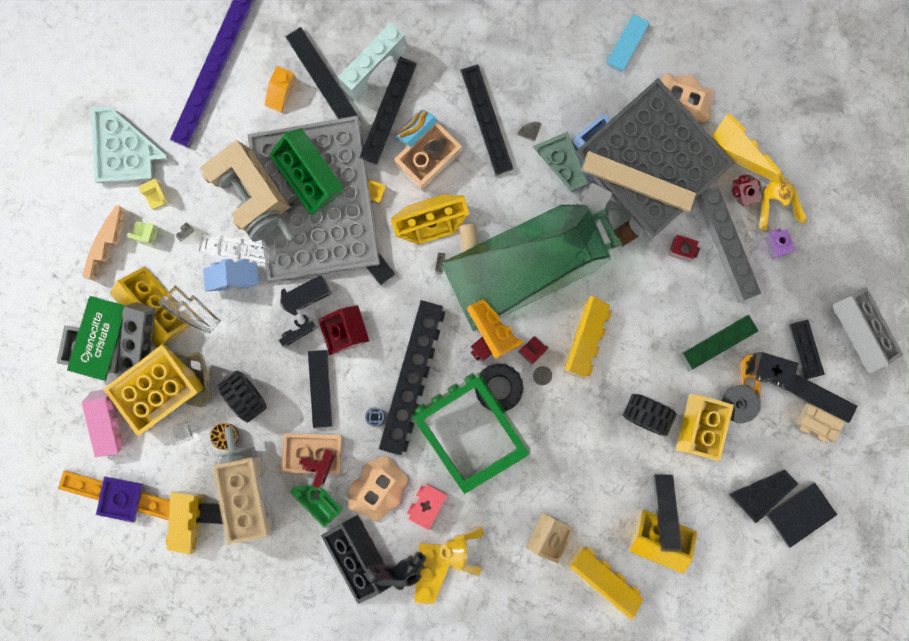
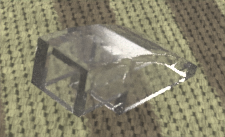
(189, 310)

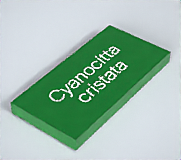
(97, 338)

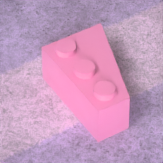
(102, 423)

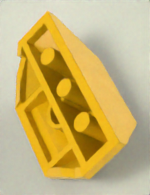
(430, 218)

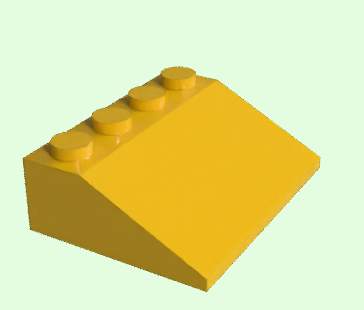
(153, 389)

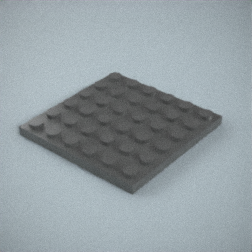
(664, 142)

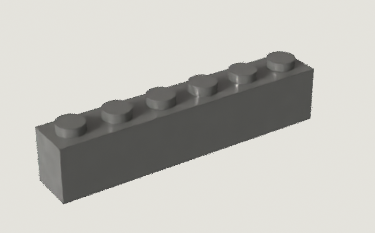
(728, 244)

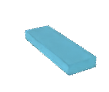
(627, 43)

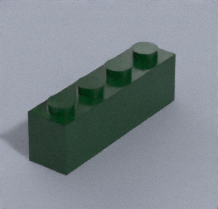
(718, 342)

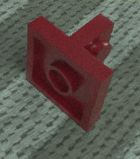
(322, 467)

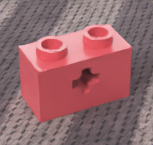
(436, 499)

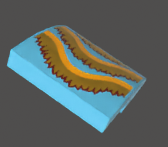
(416, 128)

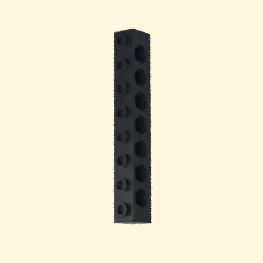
(425, 310)

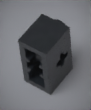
(785, 369)

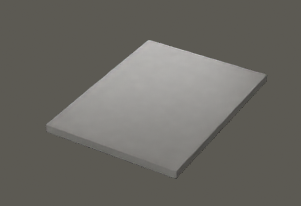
(340, 233)

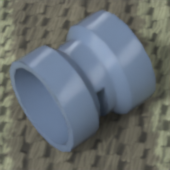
(377, 415)

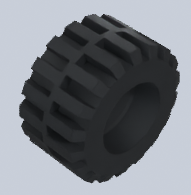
(514, 379)
(242, 396)
(649, 414)

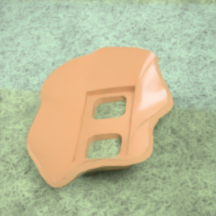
(691, 85)
(388, 498)

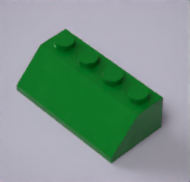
(305, 171)

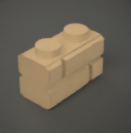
(820, 423)

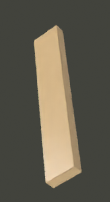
(638, 181)

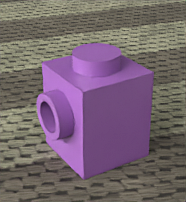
(779, 243)

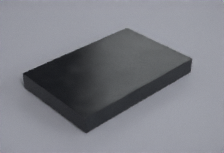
(801, 514)

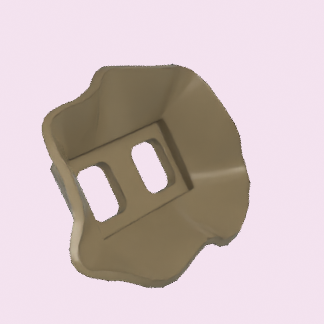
(204, 375)

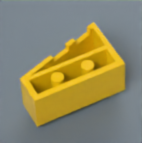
(182, 521)

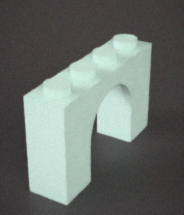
(389, 44)

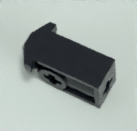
(304, 295)

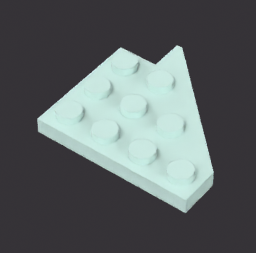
(120, 149)

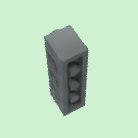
(135, 335)

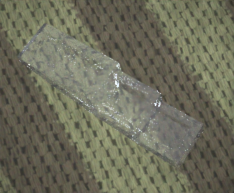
(238, 248)

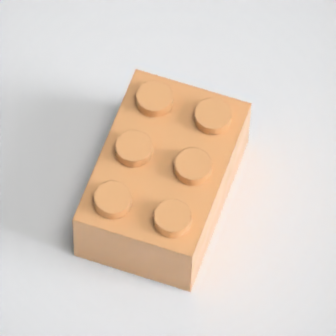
(423, 167)

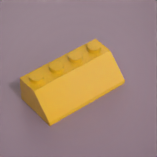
(145, 289)
(586, 338)
(606, 582)

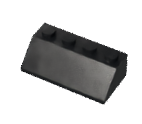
(353, 554)

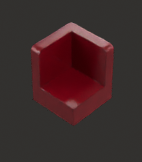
(533, 350)

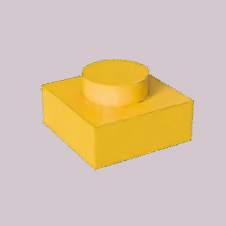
(376, 191)

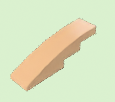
(107, 236)

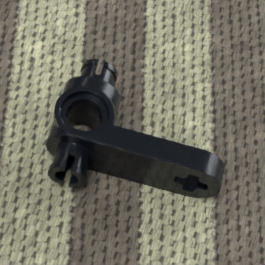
(403, 574)

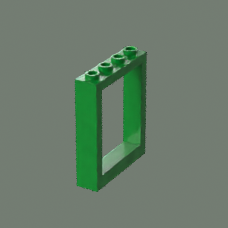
(454, 392)

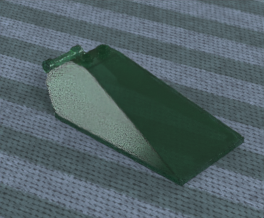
(531, 259)

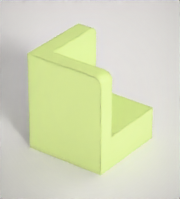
(143, 232)

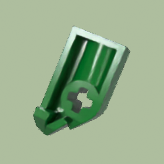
(321, 510)

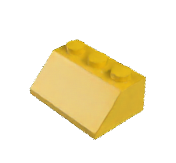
(704, 427)
(646, 544)

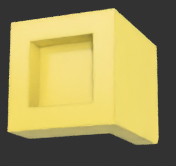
(154, 193)

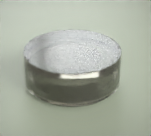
(542, 375)

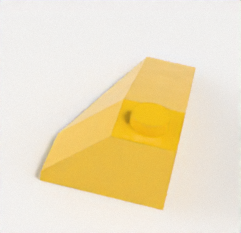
(744, 152)

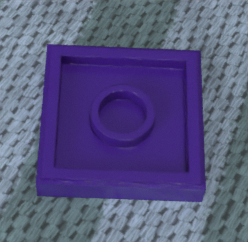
(119, 499)

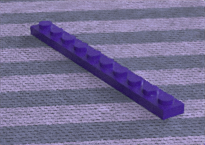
(211, 72)

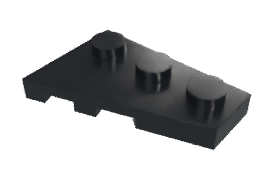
(763, 494)

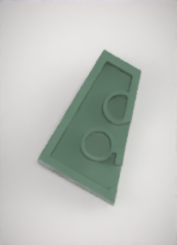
(560, 157)

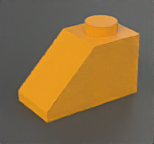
(279, 89)

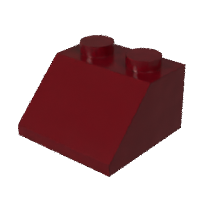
(343, 329)

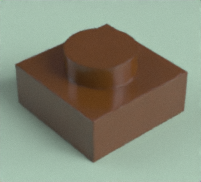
(625, 234)

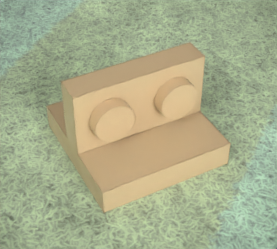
(549, 538)

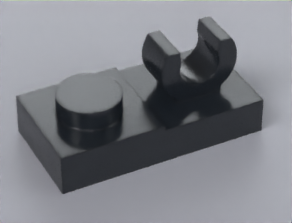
(292, 336)

